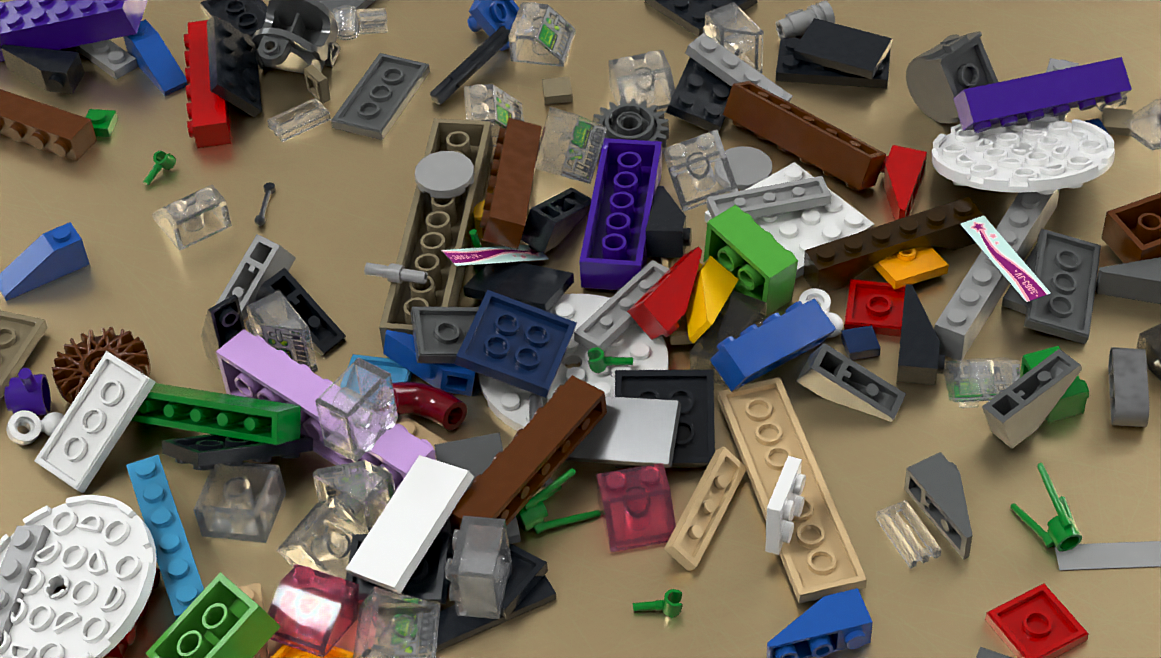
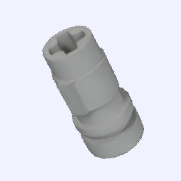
(798, 21)

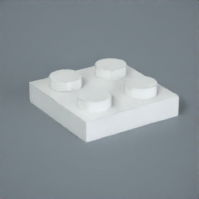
(784, 505)

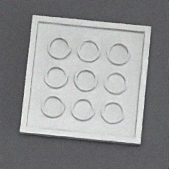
(810, 226)

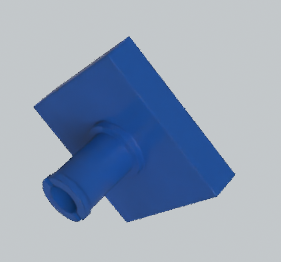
(491, 15)

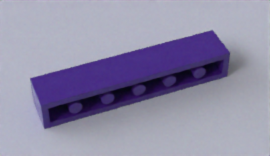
(1042, 94)

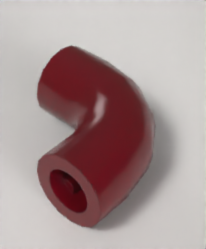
(429, 403)

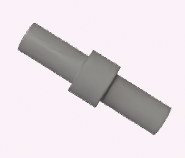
(396, 273)

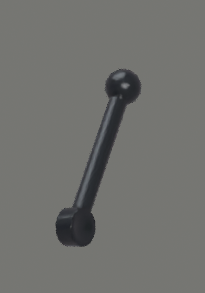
(269, 188)

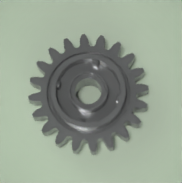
(634, 122)

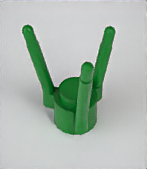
(534, 512)
(1061, 528)

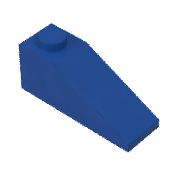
(155, 59)
(45, 260)

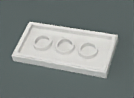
(94, 422)
(409, 523)

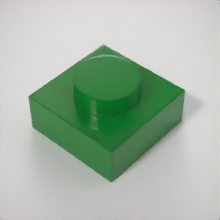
(103, 121)

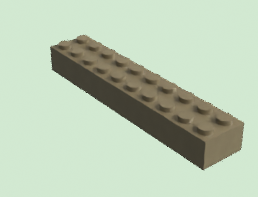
(439, 226)

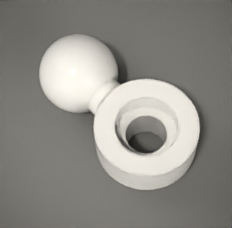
(824, 301)
(33, 424)

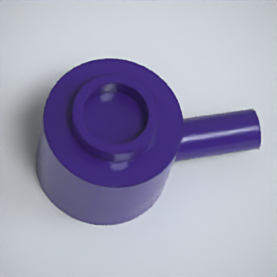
(28, 393)

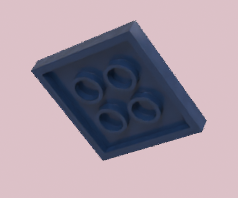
(516, 343)

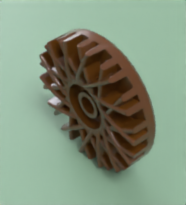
(81, 359)

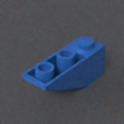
(446, 376)
(826, 627)

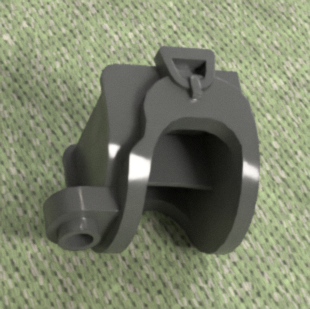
(297, 36)
(946, 71)

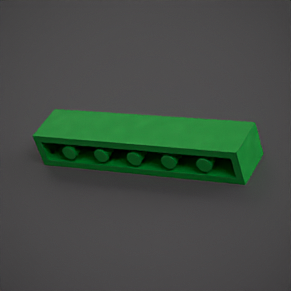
(220, 414)

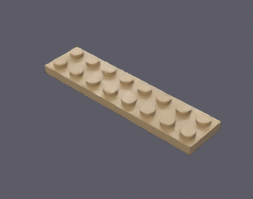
(766, 433)

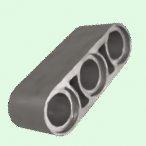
(1128, 387)

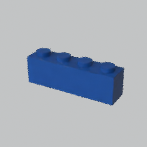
(772, 344)

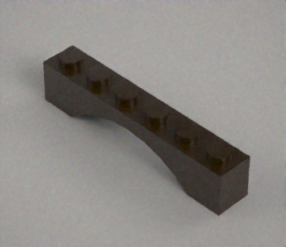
(839, 261)

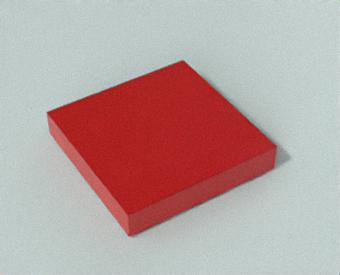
(875, 305)
(1036, 625)

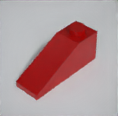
(903, 176)
(668, 298)

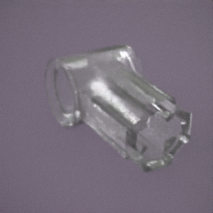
(360, 21)

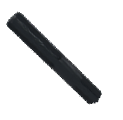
(470, 65)

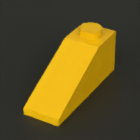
(709, 293)

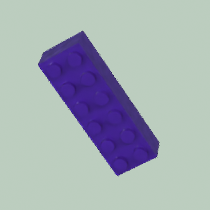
(67, 22)
(620, 212)

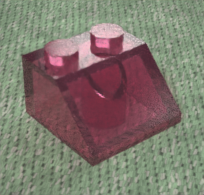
(636, 506)
(313, 609)

